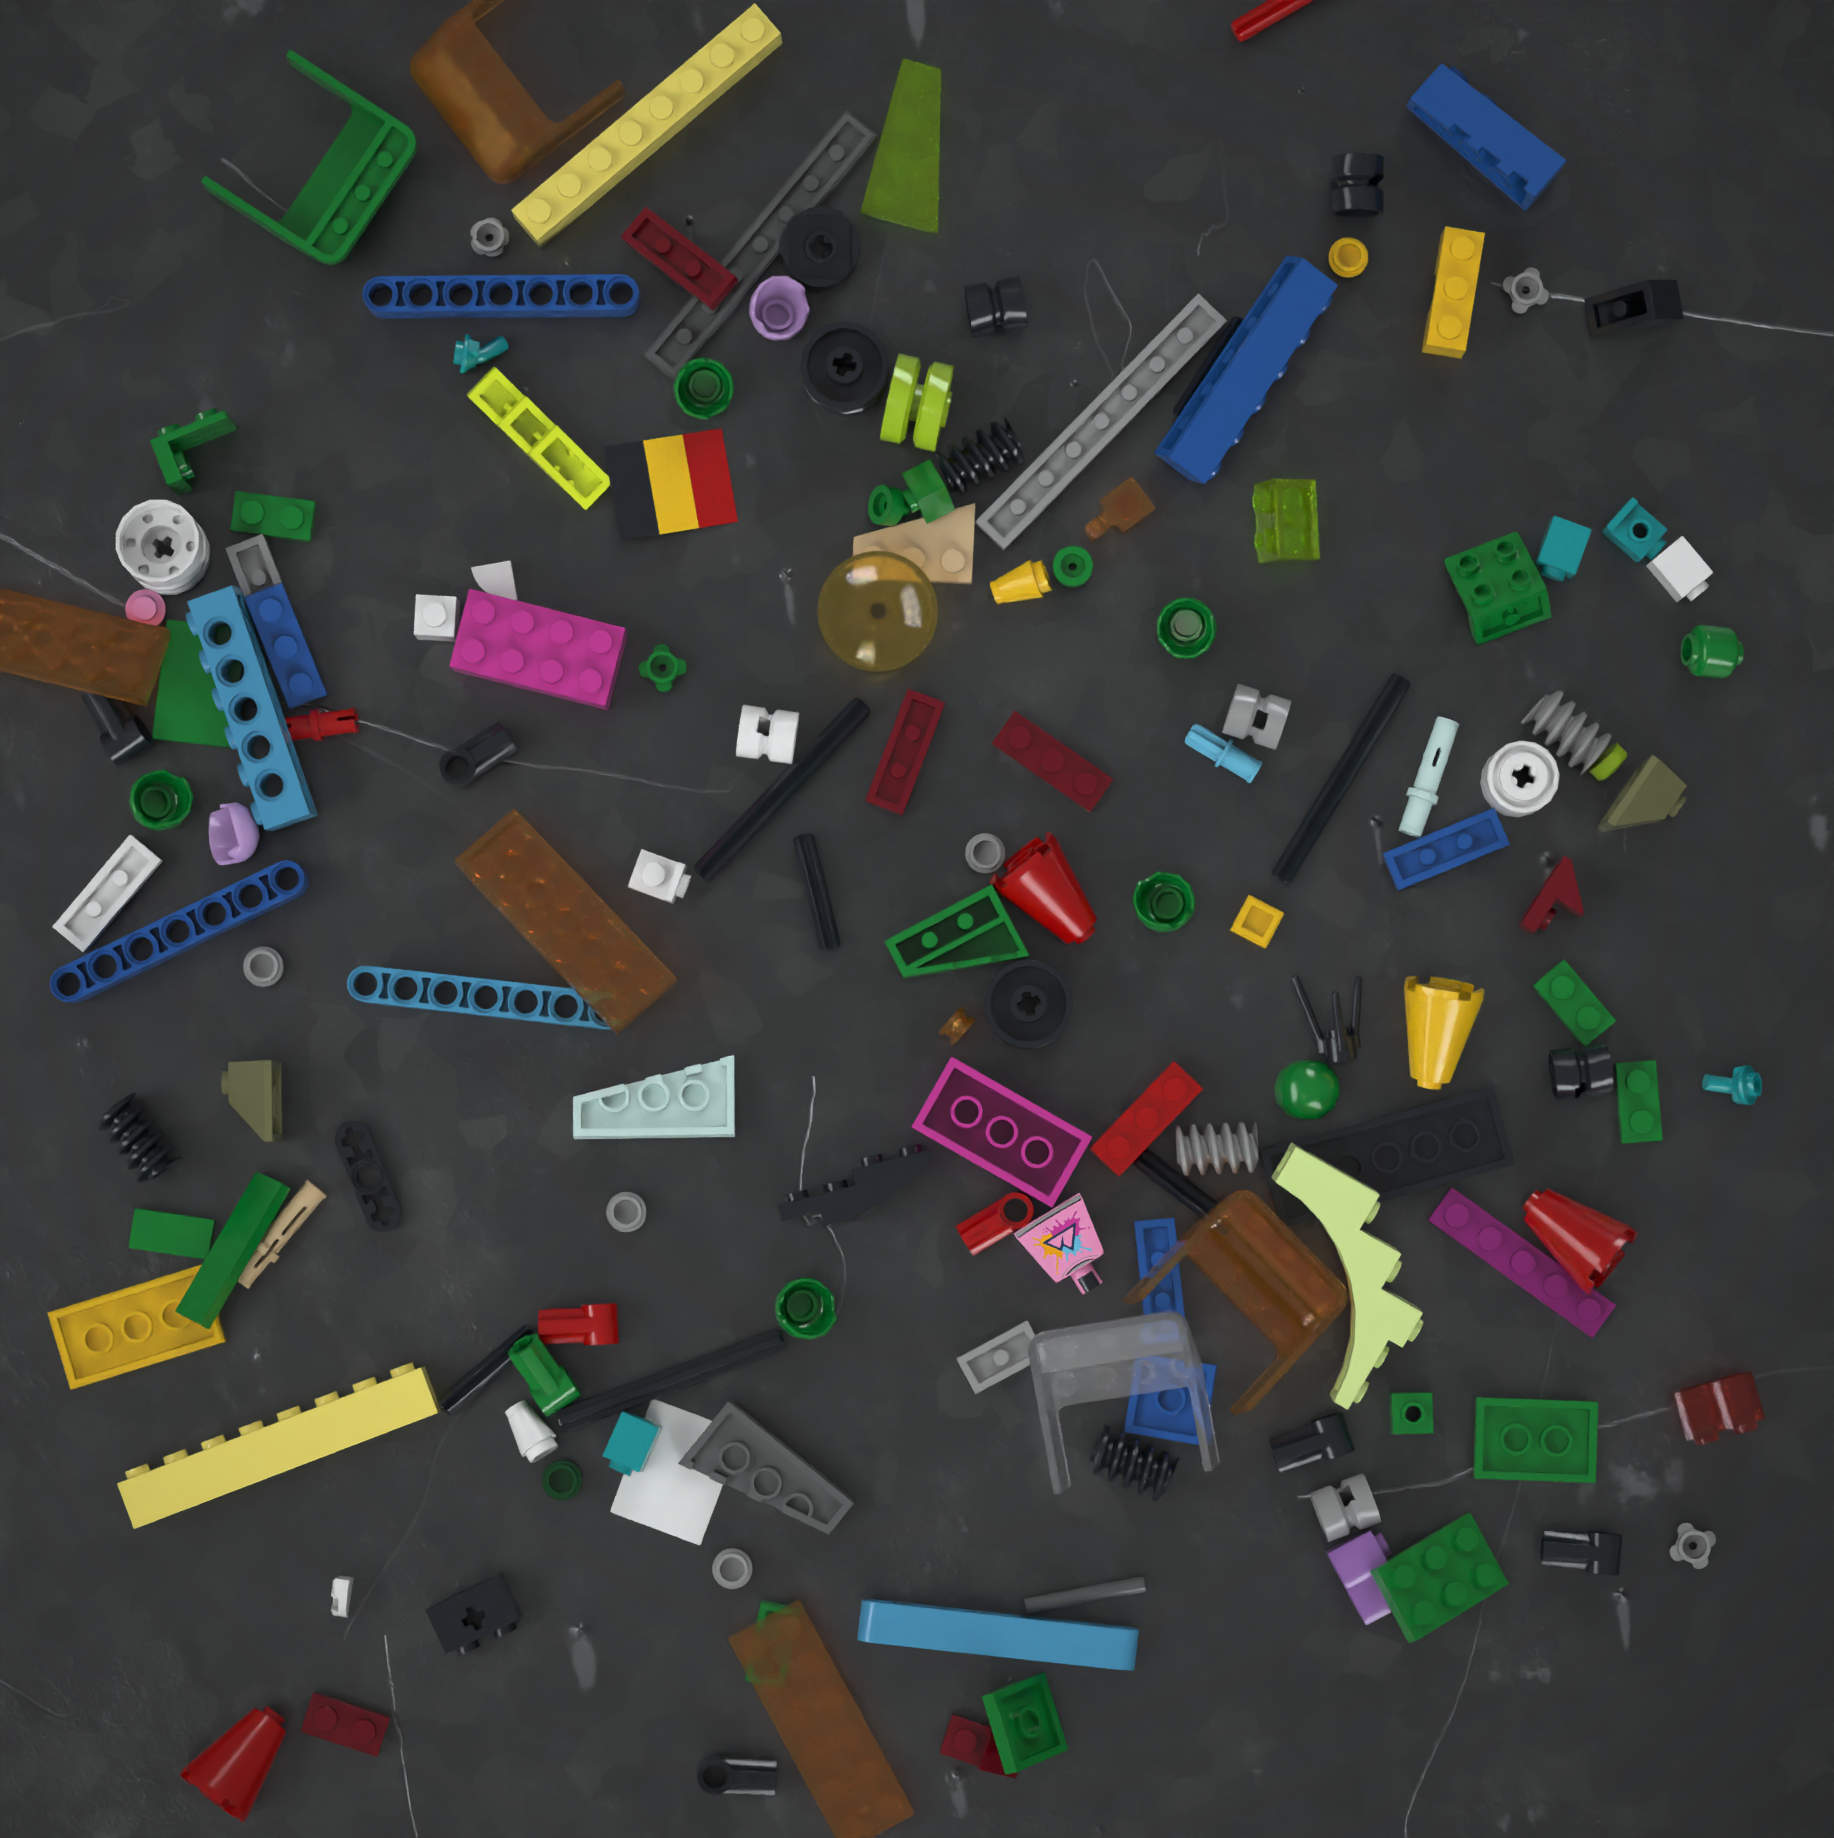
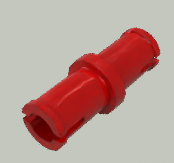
(318, 724)

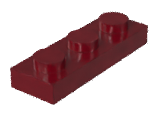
(679, 258)
(905, 752)
(1052, 761)

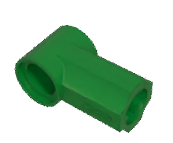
(547, 1381)

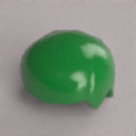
(703, 387)
(1186, 627)
(160, 800)
(1164, 901)
(1307, 1089)
(805, 1308)

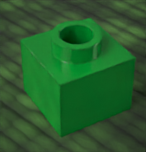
(926, 492)
(1398, 1405)

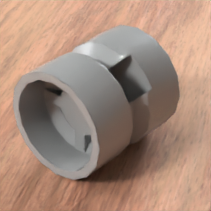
(1243, 712)
(1345, 1507)

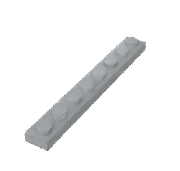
(1101, 422)

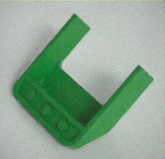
(346, 183)

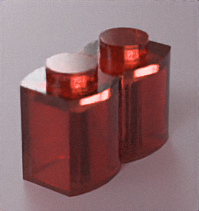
(1718, 1407)

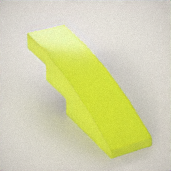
(539, 438)

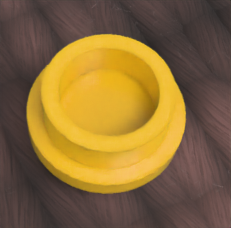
(1348, 257)

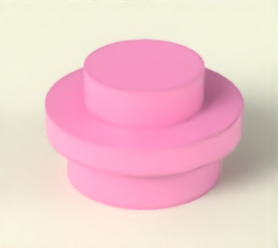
(146, 607)

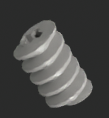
(1567, 730)
(1217, 1148)

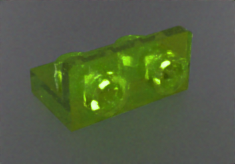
(1286, 520)

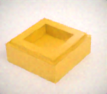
(1257, 921)

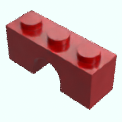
(1145, 1118)

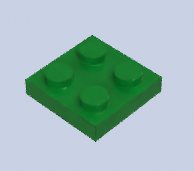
(1024, 1723)

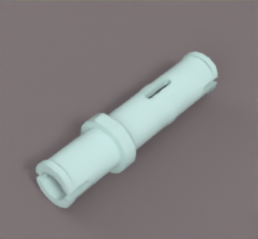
(1428, 778)

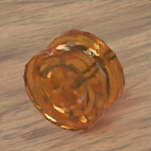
(957, 1026)

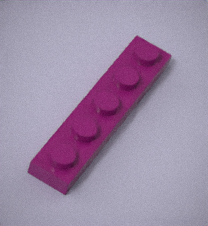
(1520, 1262)

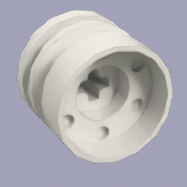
(157, 525)

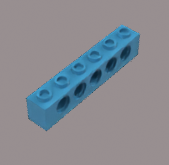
(295, 800)

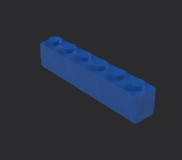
(1246, 369)

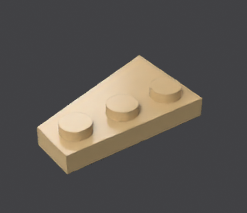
(939, 548)

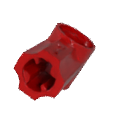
(992, 1223)
(589, 1324)

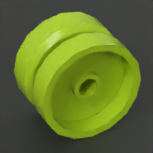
(916, 402)

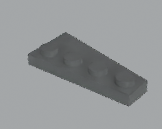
(756, 1462)

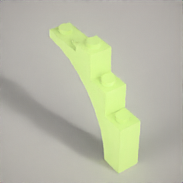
(1368, 1262)

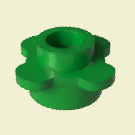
(651, 668)

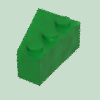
(958, 938)

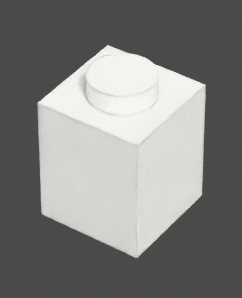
(1681, 570)
(436, 617)

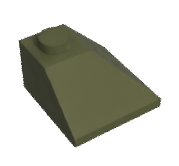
(1646, 797)
(256, 1095)

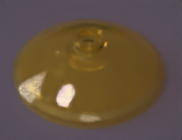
(847, 615)

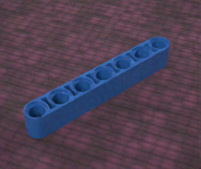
(485, 285)
(159, 932)

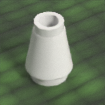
(530, 1432)

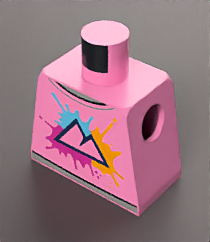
(1065, 1243)

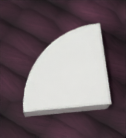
(496, 579)
(341, 1595)

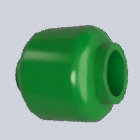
(1711, 651)

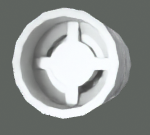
(782, 734)

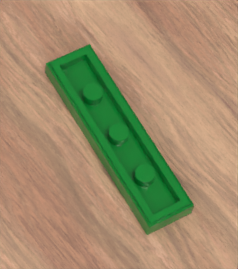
(232, 1250)

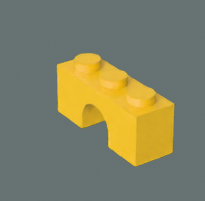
(1453, 292)

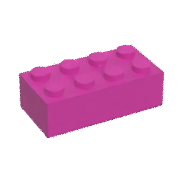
(538, 649)
(1001, 1132)

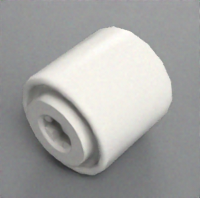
(1500, 786)

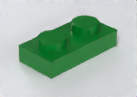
(273, 516)
(1573, 1003)
(1638, 1101)

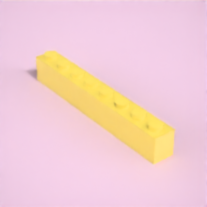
(647, 126)
(278, 1447)

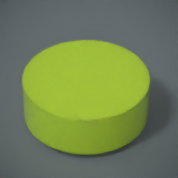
(1608, 762)

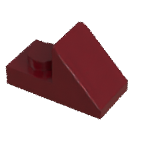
(1558, 888)
(973, 1744)

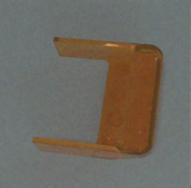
(488, 103)
(1264, 1275)

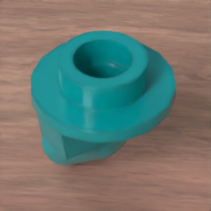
(469, 353)
(1743, 1086)

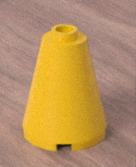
(1438, 1026)

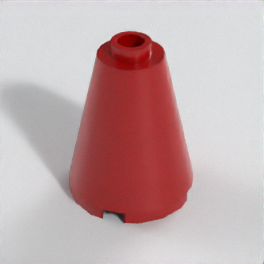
(1047, 890)
(1578, 1236)
(238, 1762)

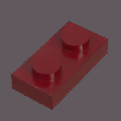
(345, 1724)

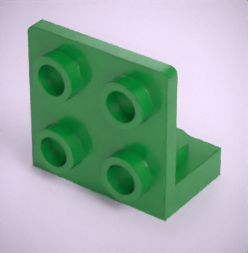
(175, 439)
(1499, 587)

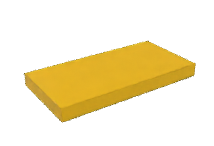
(129, 1330)

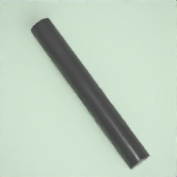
(1085, 1595)

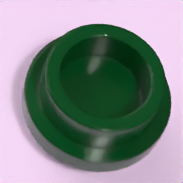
(562, 1480)

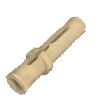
(281, 1230)

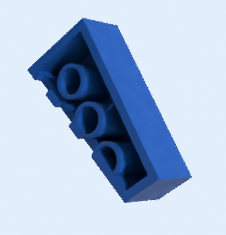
(1486, 136)

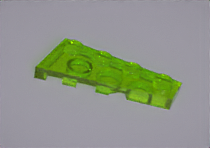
(906, 164)

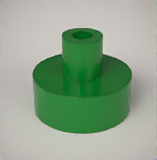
(887, 505)
(1075, 557)

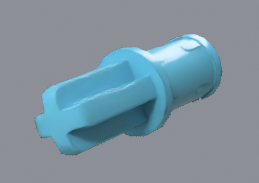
(1223, 752)

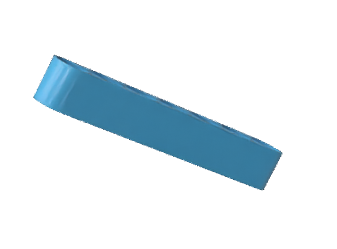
(466, 999)
(998, 1634)

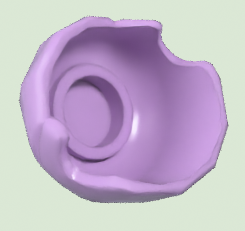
(779, 308)
(232, 834)

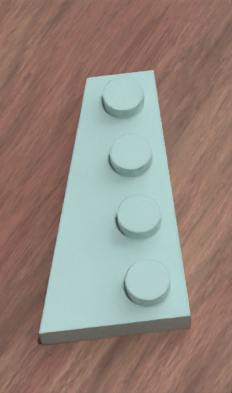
(670, 1105)

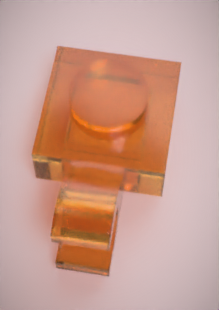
(1123, 507)

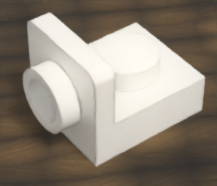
(659, 877)

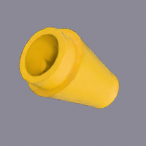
(1022, 583)

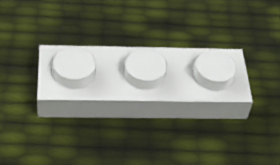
(107, 893)

